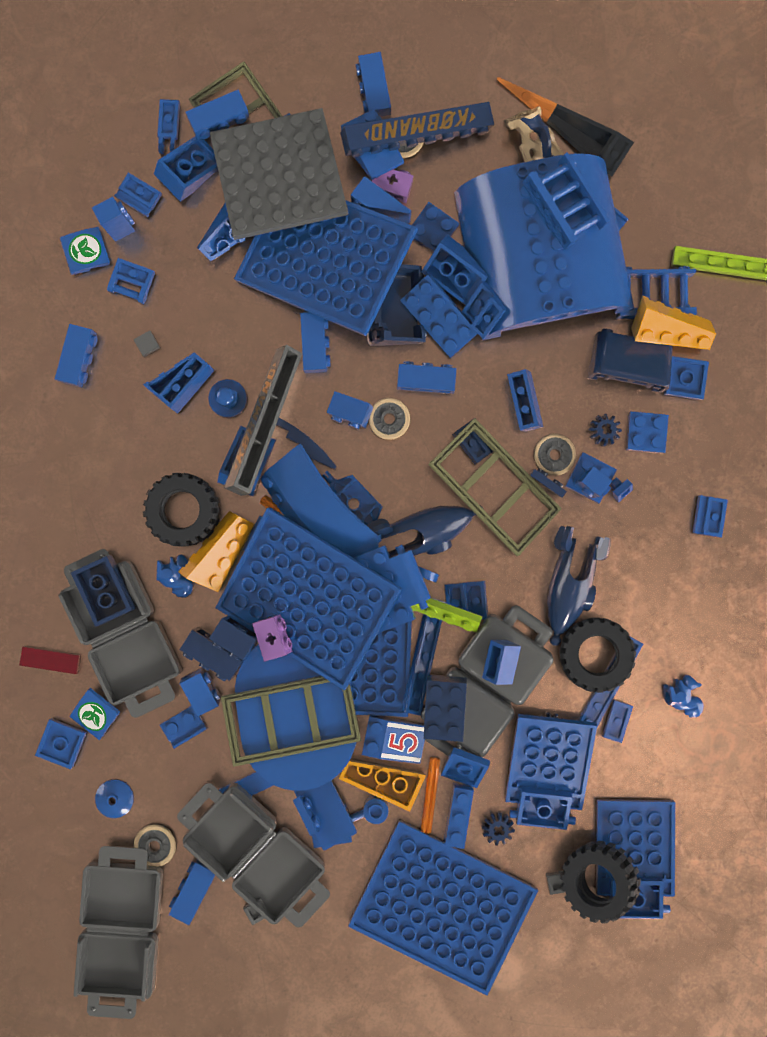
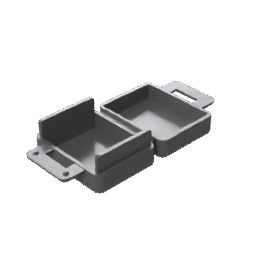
(127, 651)
(488, 704)
(239, 842)
(118, 945)

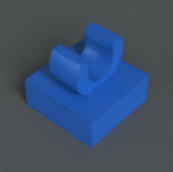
(621, 489)

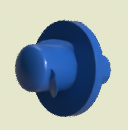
(227, 398)

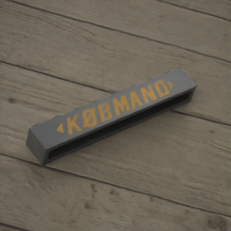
(263, 421)

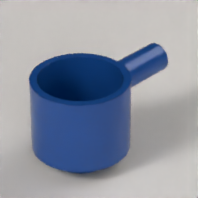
(374, 810)

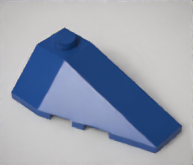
(218, 237)

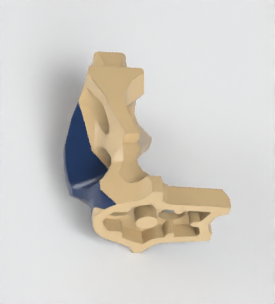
(528, 122)

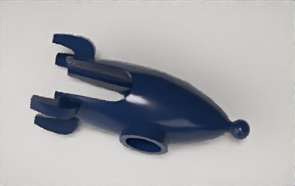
(433, 525)
(571, 595)

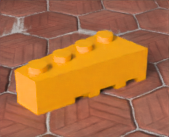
(670, 326)
(218, 552)
(386, 782)

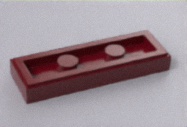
(49, 660)

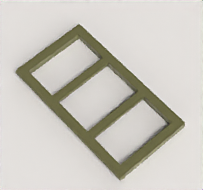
(230, 76)
(528, 482)
(275, 752)

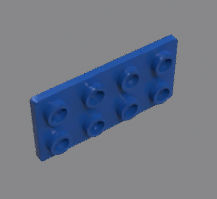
(325, 815)

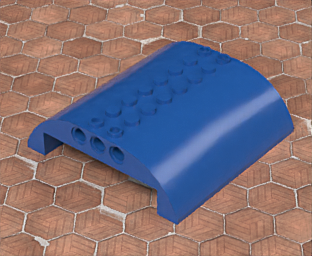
(525, 258)

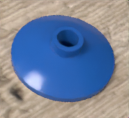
(121, 792)

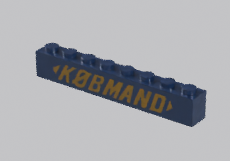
(416, 129)

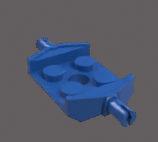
(349, 488)

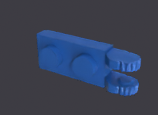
(168, 123)

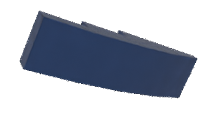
(311, 448)

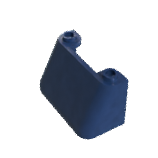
(394, 322)
(631, 361)

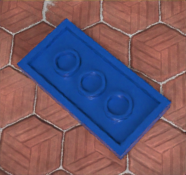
(439, 315)

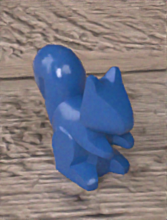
(170, 577)
(681, 698)

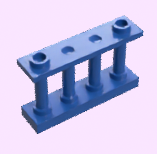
(557, 218)
(682, 272)

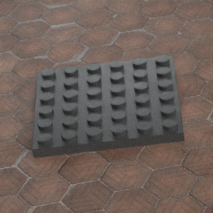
(278, 174)

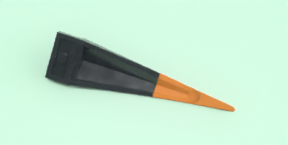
(578, 130)

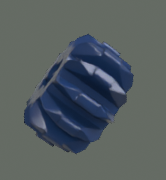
(611, 428)
(498, 835)

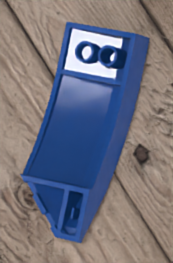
(312, 504)

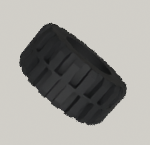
(156, 505)
(597, 681)
(583, 898)

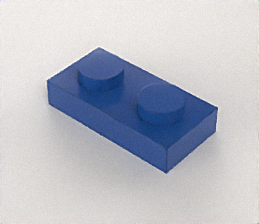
(617, 721)

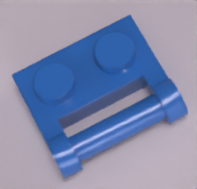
(131, 274)

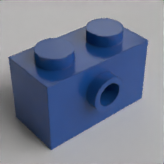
(349, 410)
(593, 483)
(501, 662)
(200, 691)

